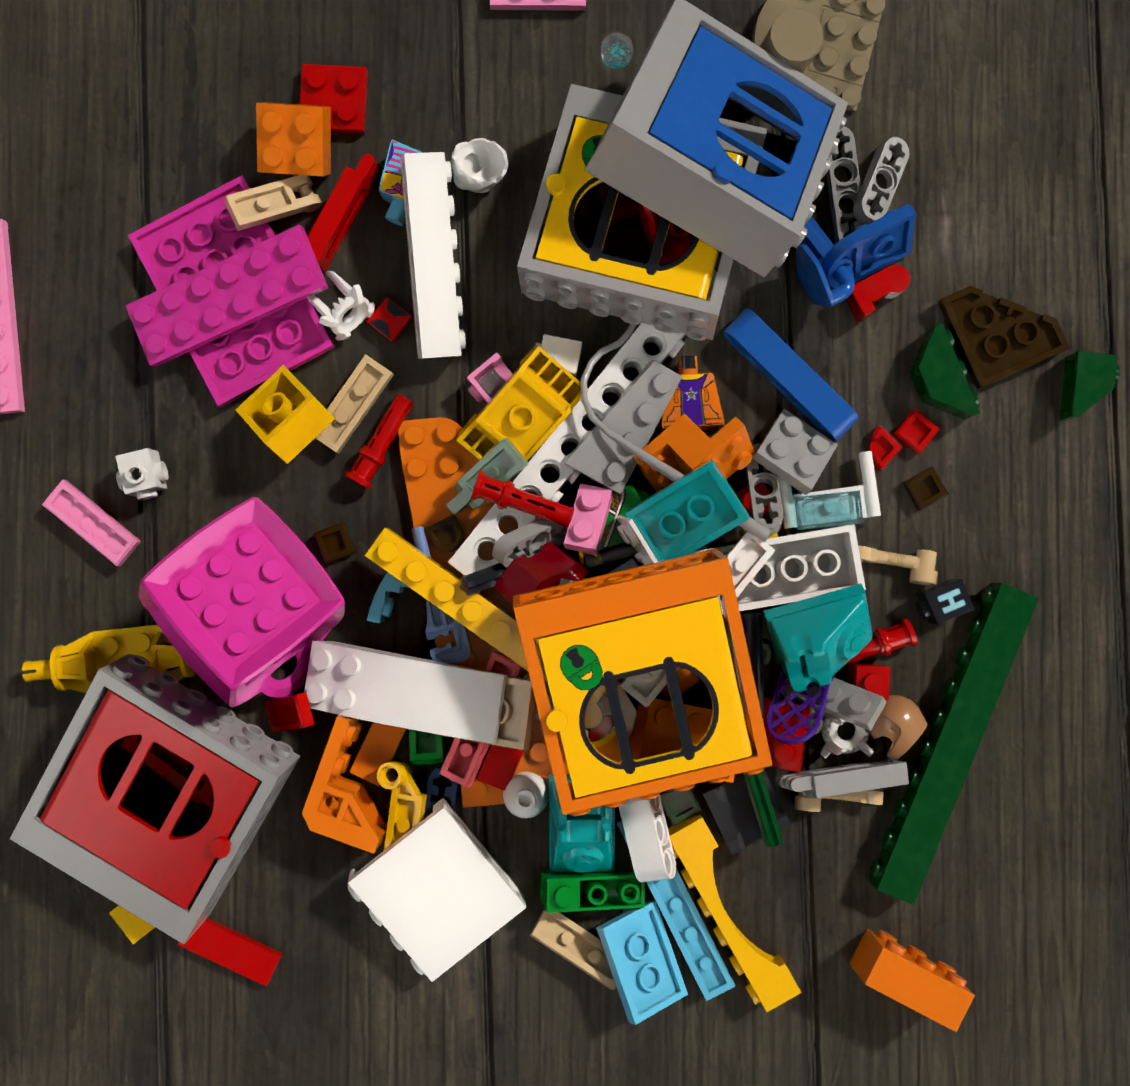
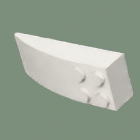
(405, 691)

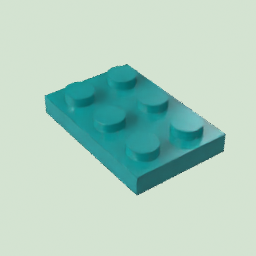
(688, 513)

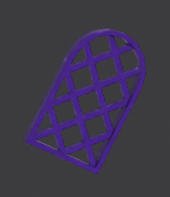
(796, 710)

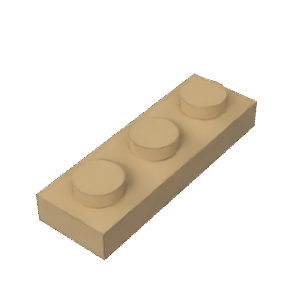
(354, 402)
(574, 945)

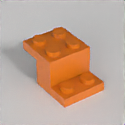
(688, 447)

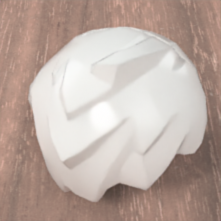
(478, 165)

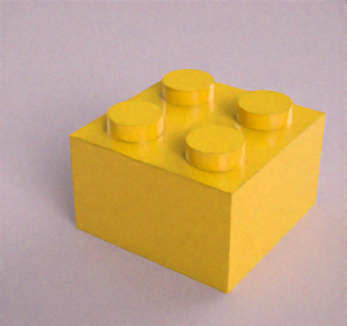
(285, 414)

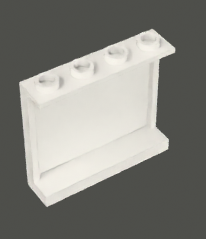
(437, 892)

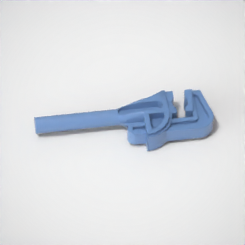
(441, 623)

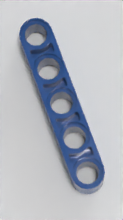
(790, 375)

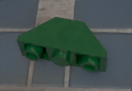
(941, 376)

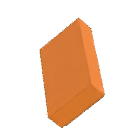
(376, 750)

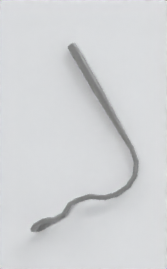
(750, 525)

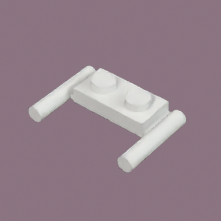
(868, 493)

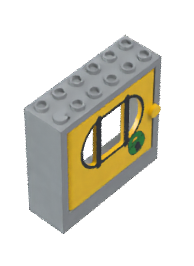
(565, 271)

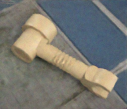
(921, 565)
(812, 804)

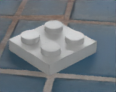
(795, 451)

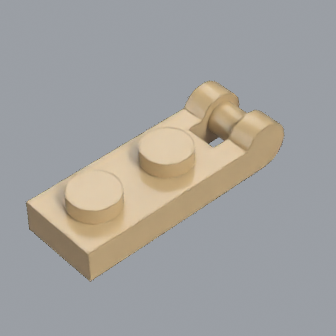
(272, 202)

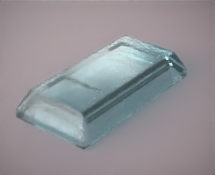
(828, 510)

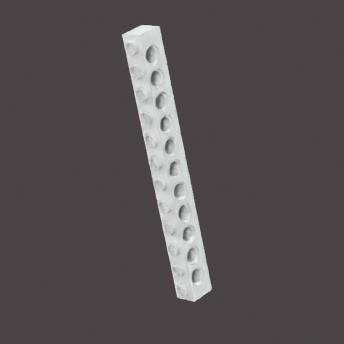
(570, 430)

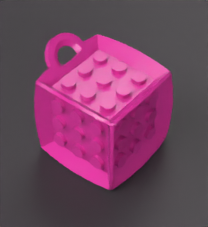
(243, 602)

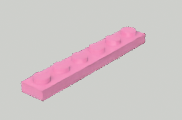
(10, 367)

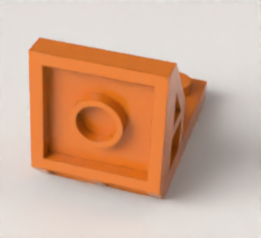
(354, 816)

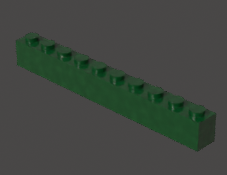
(952, 741)

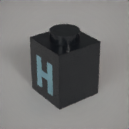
(944, 601)

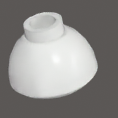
(526, 795)

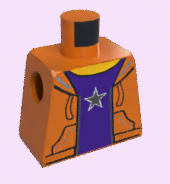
(695, 397)

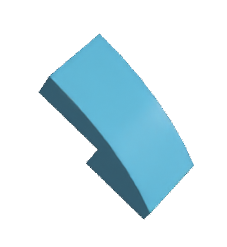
(382, 604)

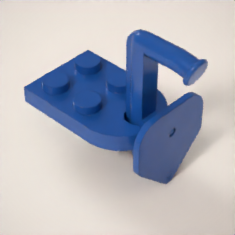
(853, 257)

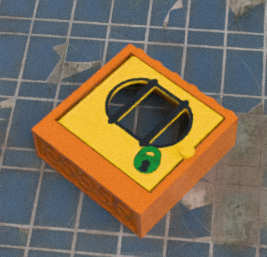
(664, 639)

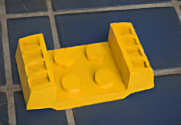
(525, 408)

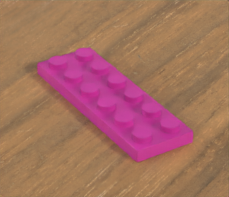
(227, 296)

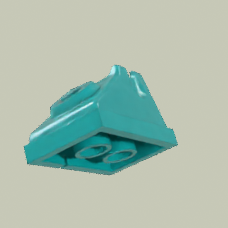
(819, 635)
(581, 841)

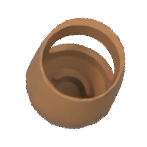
(901, 722)

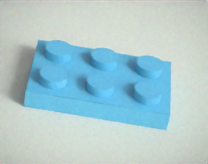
(642, 962)

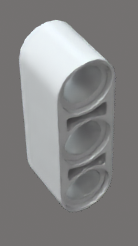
(648, 839)

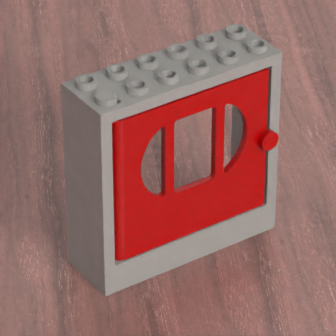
(118, 853)

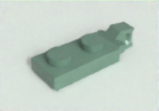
(500, 463)

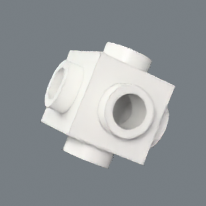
(141, 473)

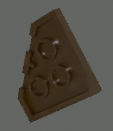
(999, 334)

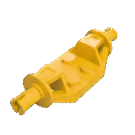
(101, 649)

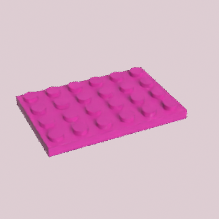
(205, 235)

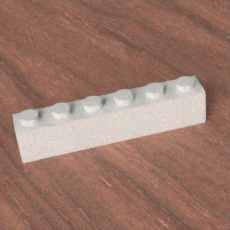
(431, 254)

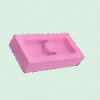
(588, 519)

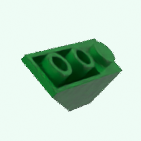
(590, 891)

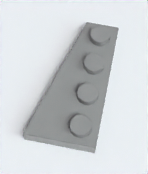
(632, 418)

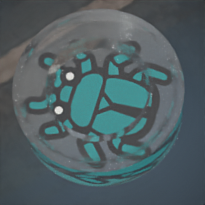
(616, 50)

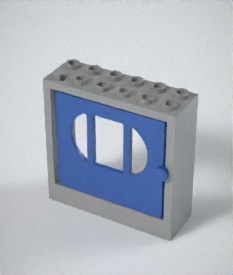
(682, 166)

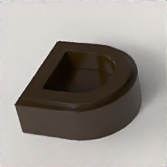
(446, 534)

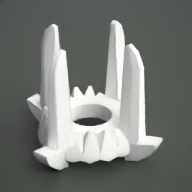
(334, 318)
(838, 746)

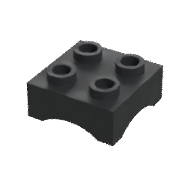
(735, 813)

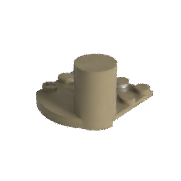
(822, 40)

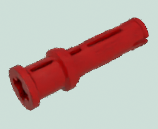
(373, 453)
(505, 495)
(887, 640)

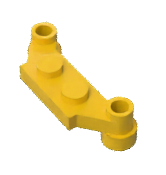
(406, 802)

